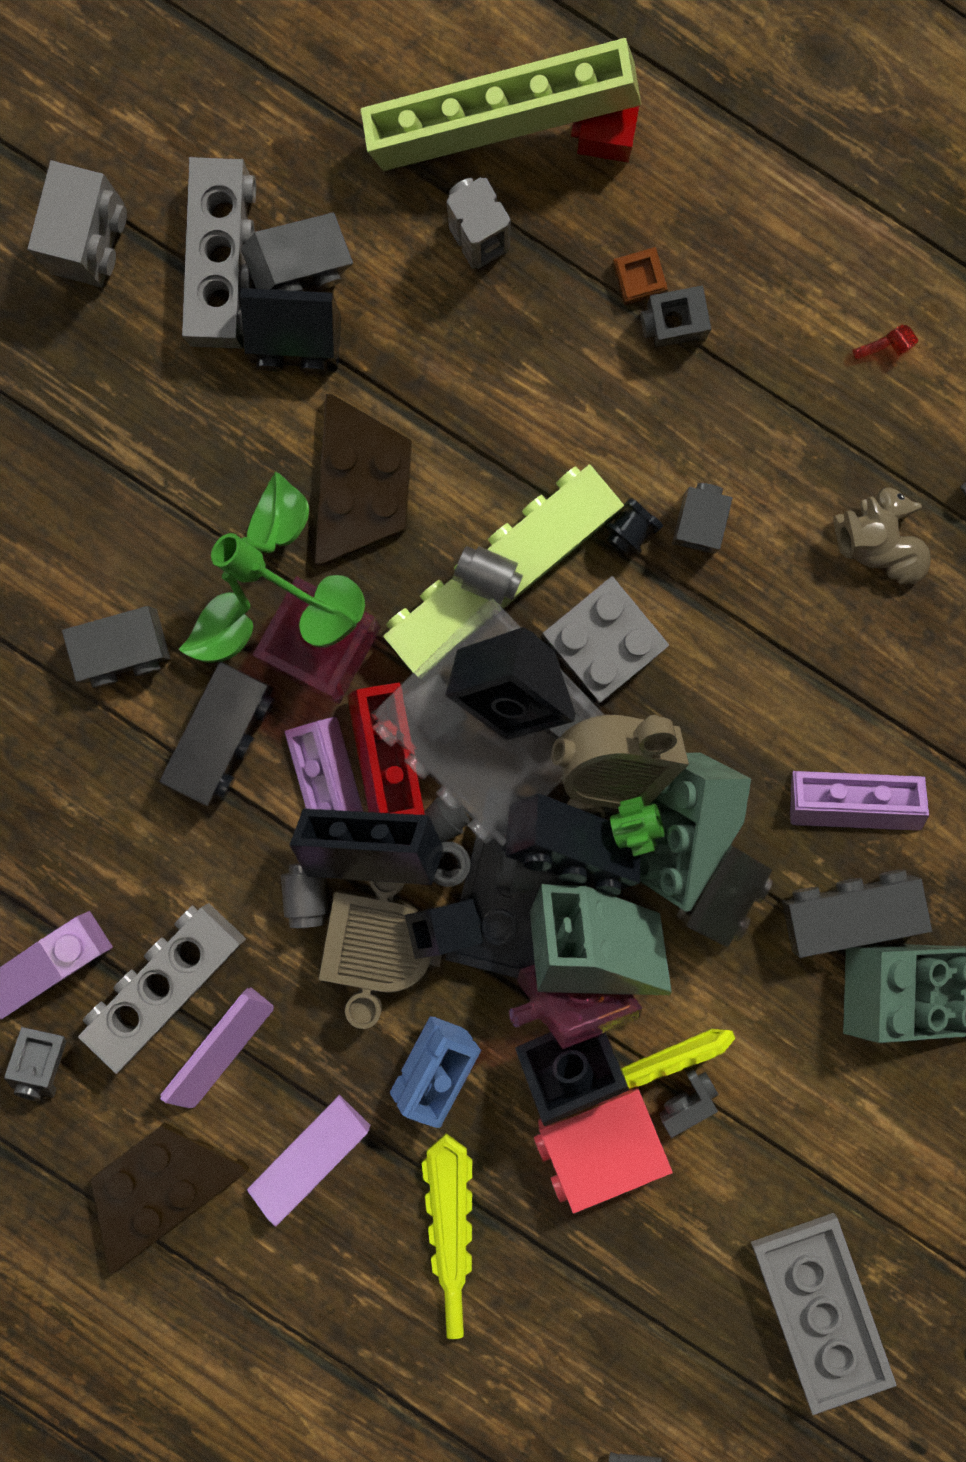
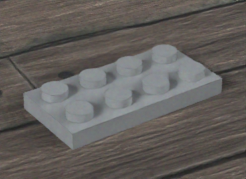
(823, 1313)

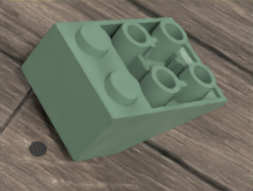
(700, 820)
(596, 943)
(905, 992)

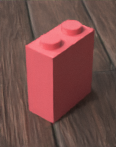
(603, 1151)

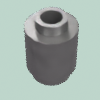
(487, 574)
(303, 898)

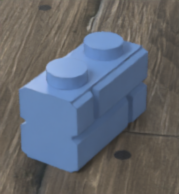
(435, 1072)

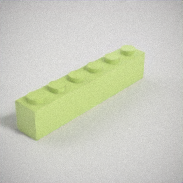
(502, 105)
(537, 543)

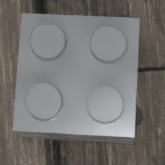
(77, 224)
(605, 640)

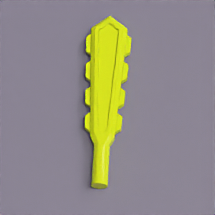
(678, 1057)
(449, 1201)

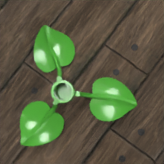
(277, 520)

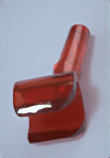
(900, 339)

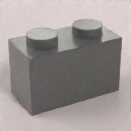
(298, 255)
(116, 646)

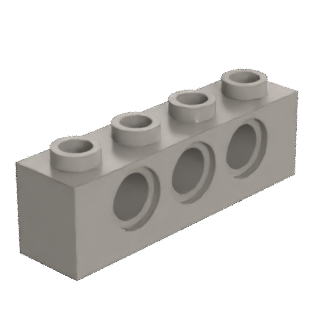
(210, 184)
(118, 1042)

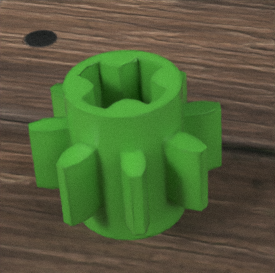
(637, 826)

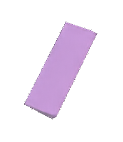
(323, 766)
(858, 800)
(218, 1050)
(308, 1160)

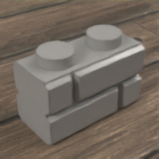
(478, 221)

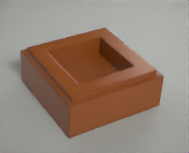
(639, 275)

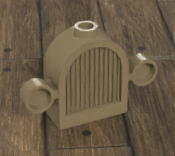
(618, 760)
(371, 949)

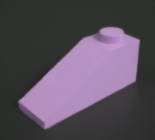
(50, 961)

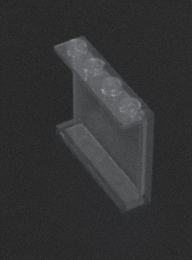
(459, 751)

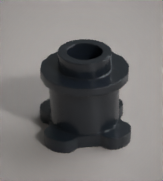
(632, 528)

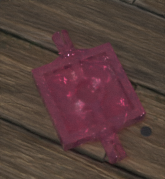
(573, 1015)

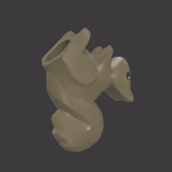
(876, 537)

